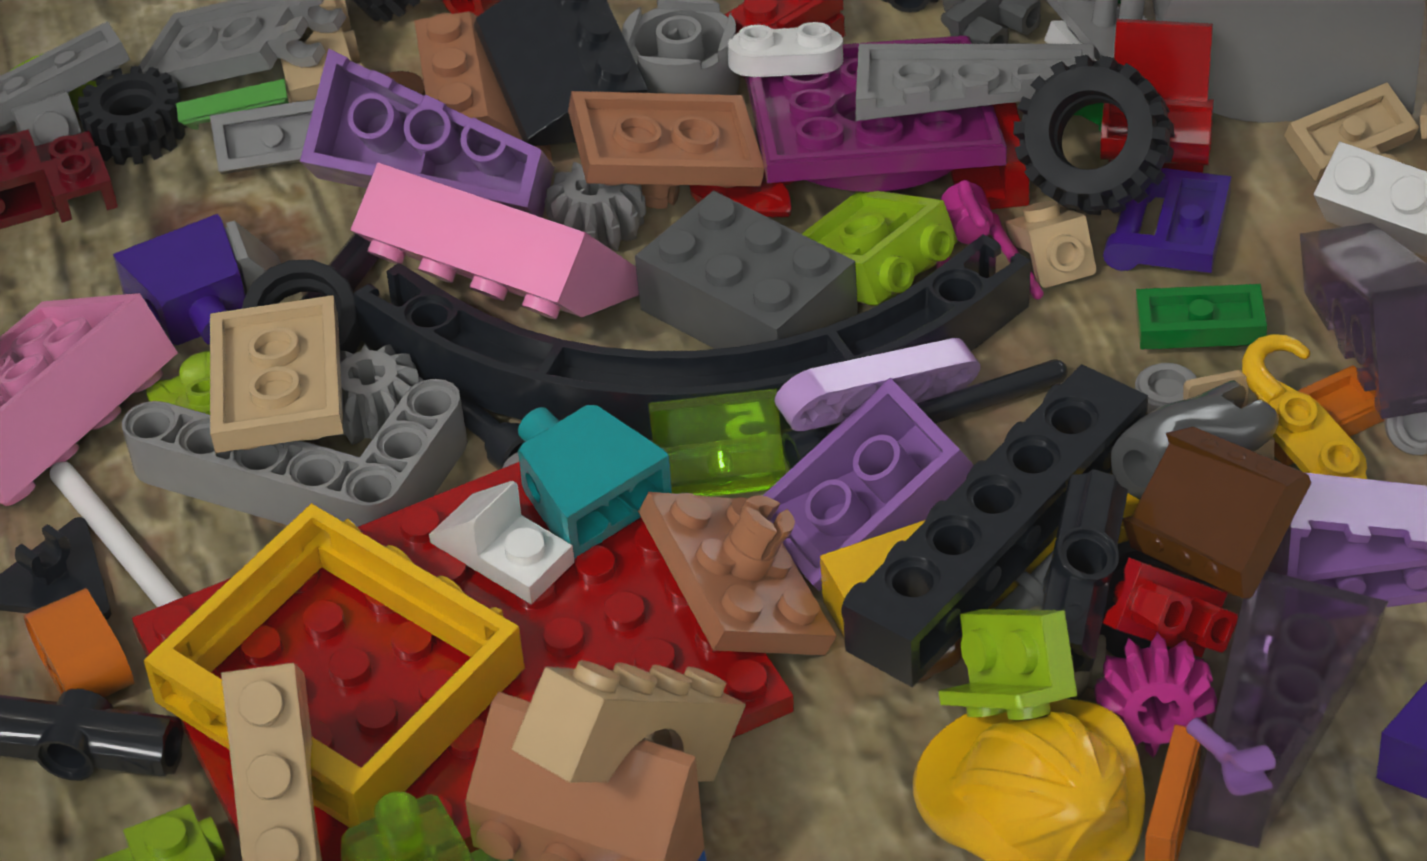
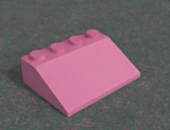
(491, 245)
(67, 375)

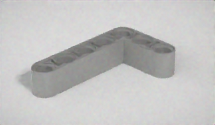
(278, 481)

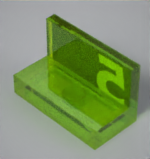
(721, 442)

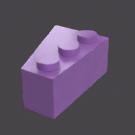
(1359, 538)

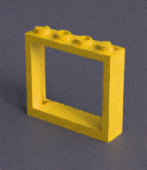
(315, 539)

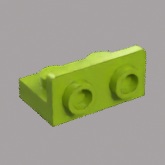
(1013, 663)

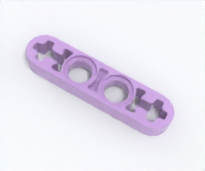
(835, 390)

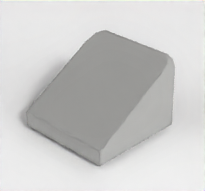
(250, 254)

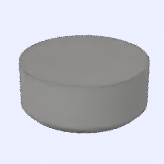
(1163, 383)

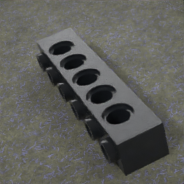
(986, 528)

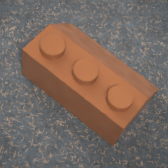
(460, 72)
(533, 815)

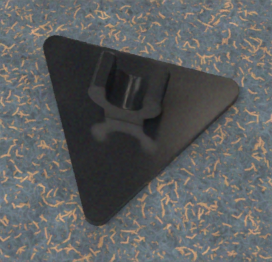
(53, 571)

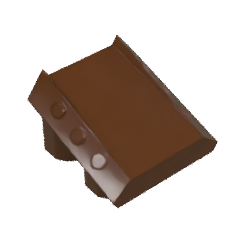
(1216, 511)

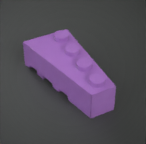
(374, 120)

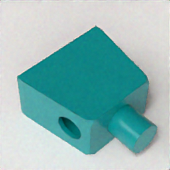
(588, 473)

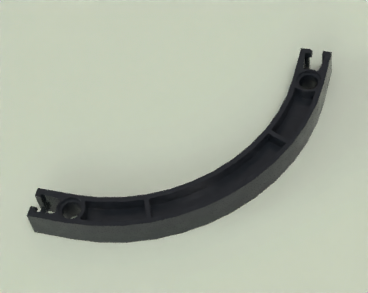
(526, 370)

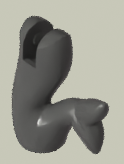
(1214, 411)

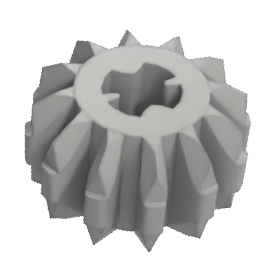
(597, 209)
(372, 388)

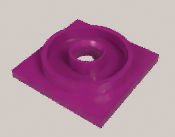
(812, 132)

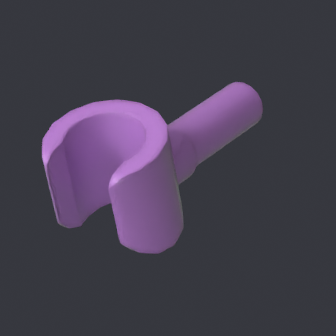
(1241, 769)

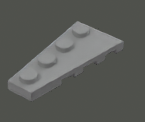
(952, 76)

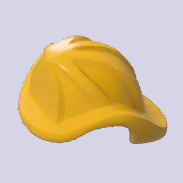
(1035, 786)

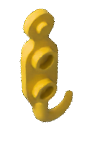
(1304, 426)

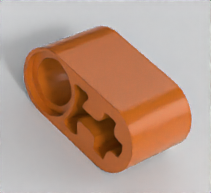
(79, 646)

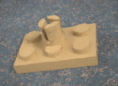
(275, 374)

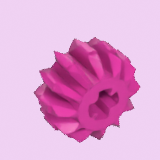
(1156, 690)

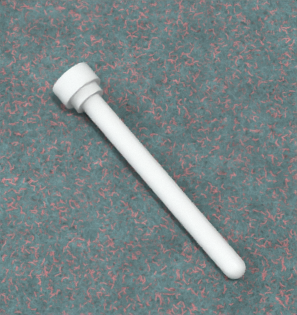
(113, 534)

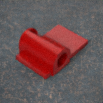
(1177, 64)

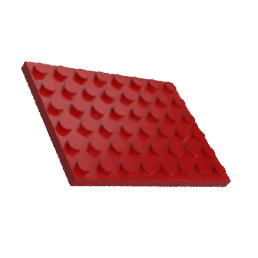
(377, 669)

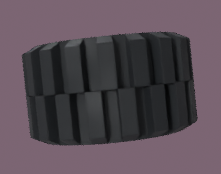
(1064, 95)

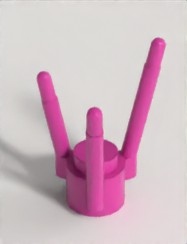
(973, 217)

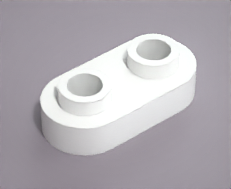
(785, 51)

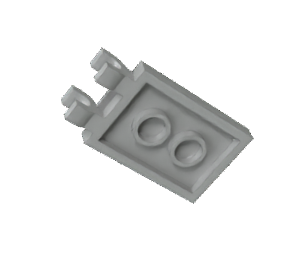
(239, 39)

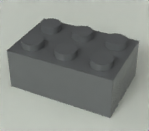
(742, 277)

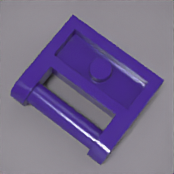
(1186, 228)

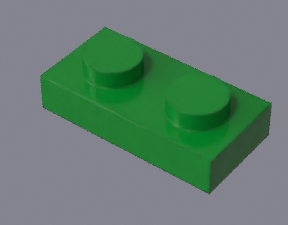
(1200, 316)

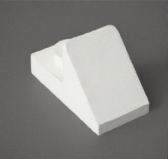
(502, 543)

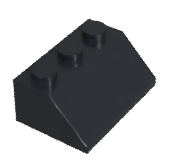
(549, 50)

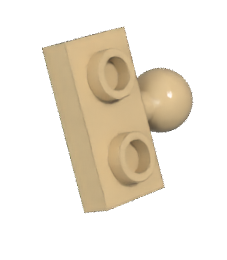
(1368, 121)

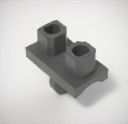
(990, 19)

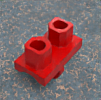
(1171, 606)

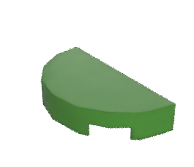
(198, 110)

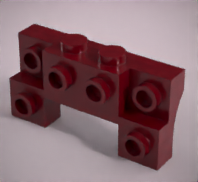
(57, 169)

